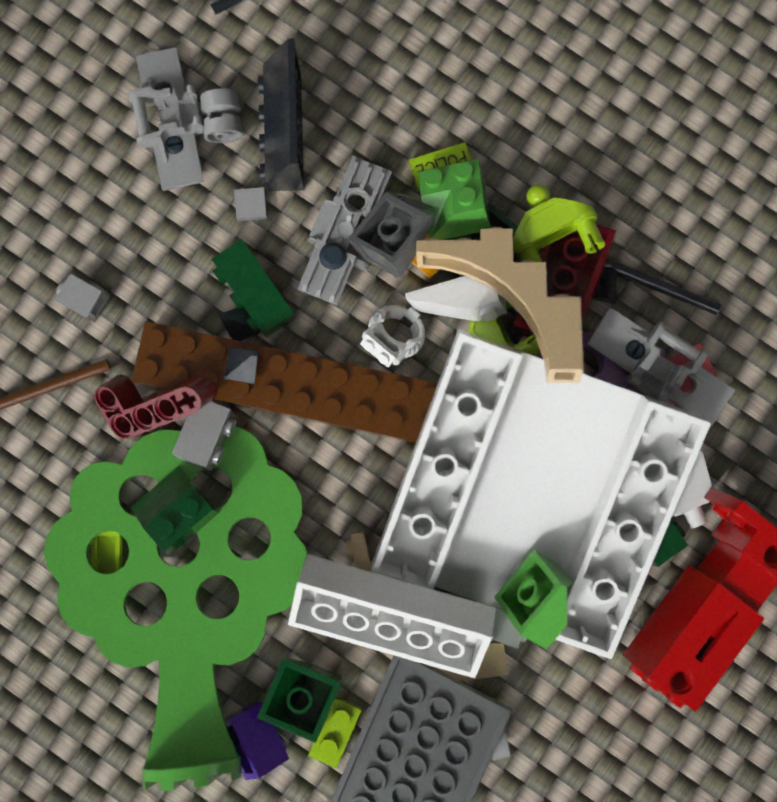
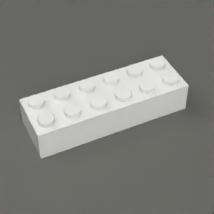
(392, 616)

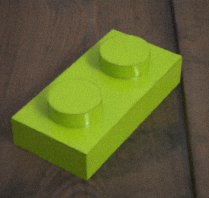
(335, 732)

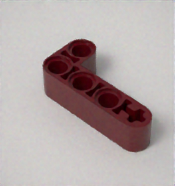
(131, 414)

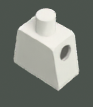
(693, 494)

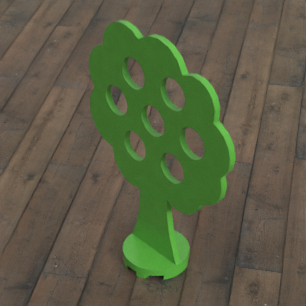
(189, 725)

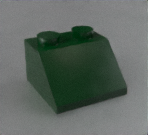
(173, 511)
(300, 698)

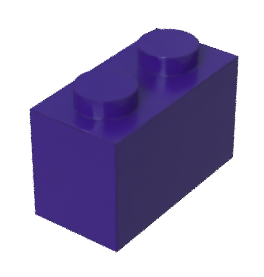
(256, 742)

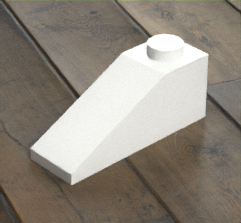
(459, 299)

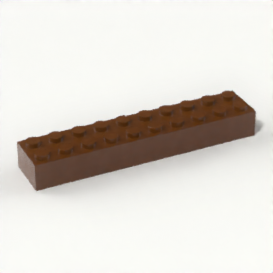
(289, 383)

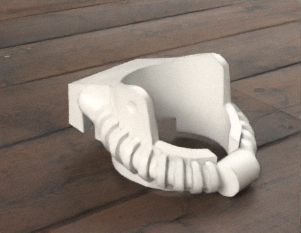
(386, 348)

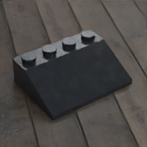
(282, 120)

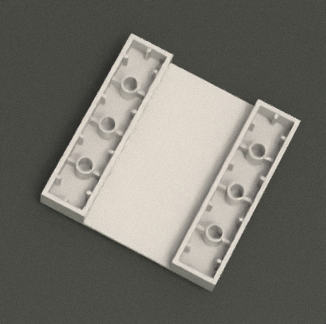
(543, 468)

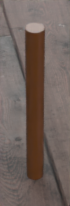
(54, 384)

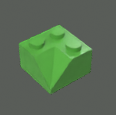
(457, 198)
(536, 599)

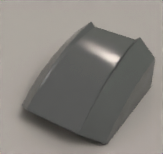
(391, 231)

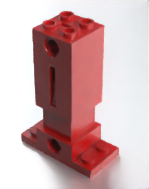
(709, 608)

